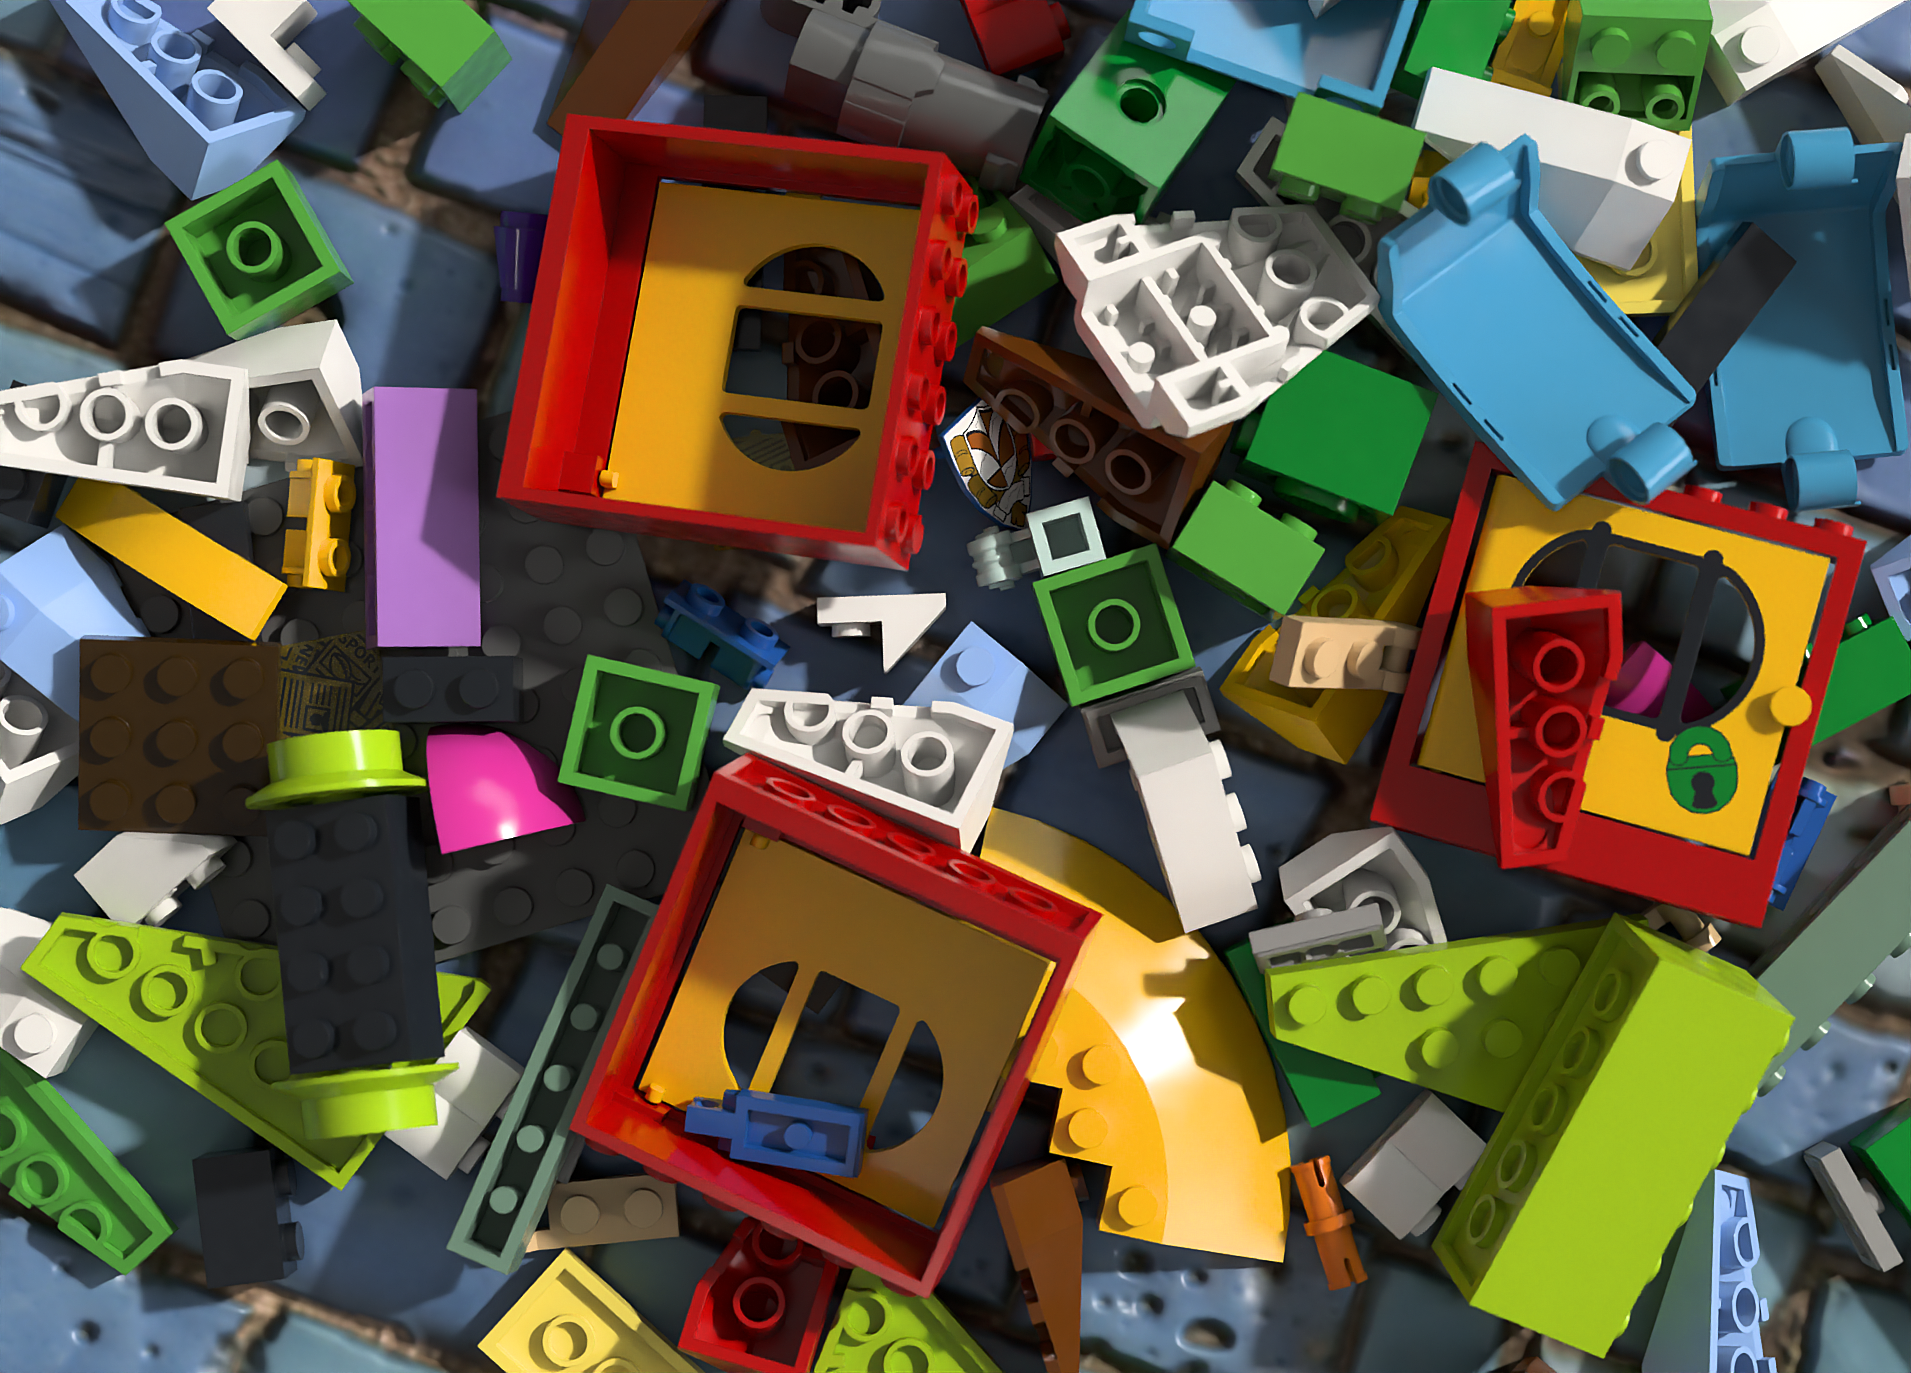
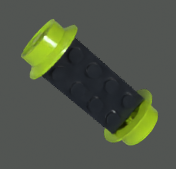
(353, 932)

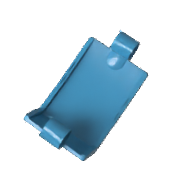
(1529, 336)
(1820, 360)

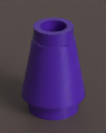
(518, 253)

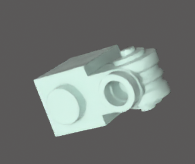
(1053, 543)

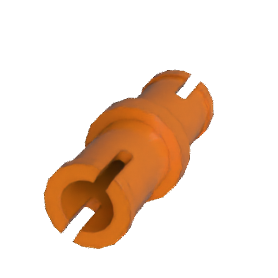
(1329, 1222)

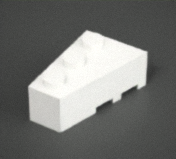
(1188, 810)

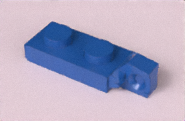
(783, 1130)

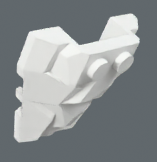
(1209, 312)

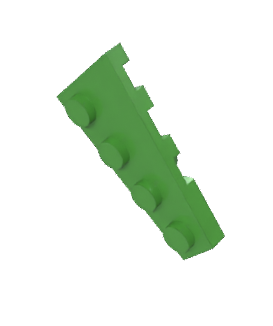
(70, 1174)

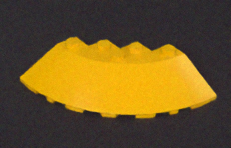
(1155, 1062)

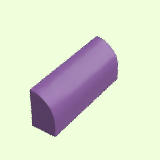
(421, 518)

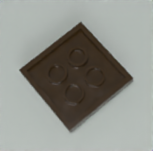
(175, 733)

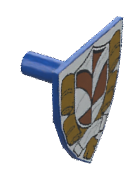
(990, 464)

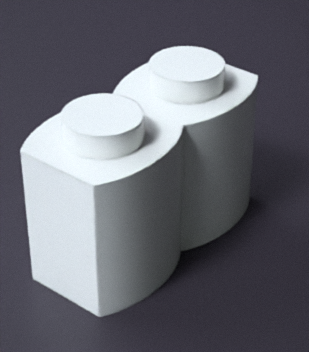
(465, 1106)
(1414, 1166)

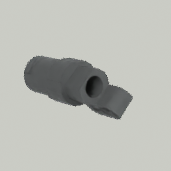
(903, 93)

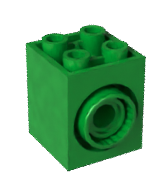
(1124, 130)
(1336, 439)

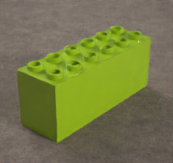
(1611, 1136)

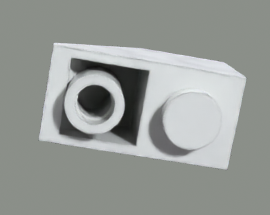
(145, 872)

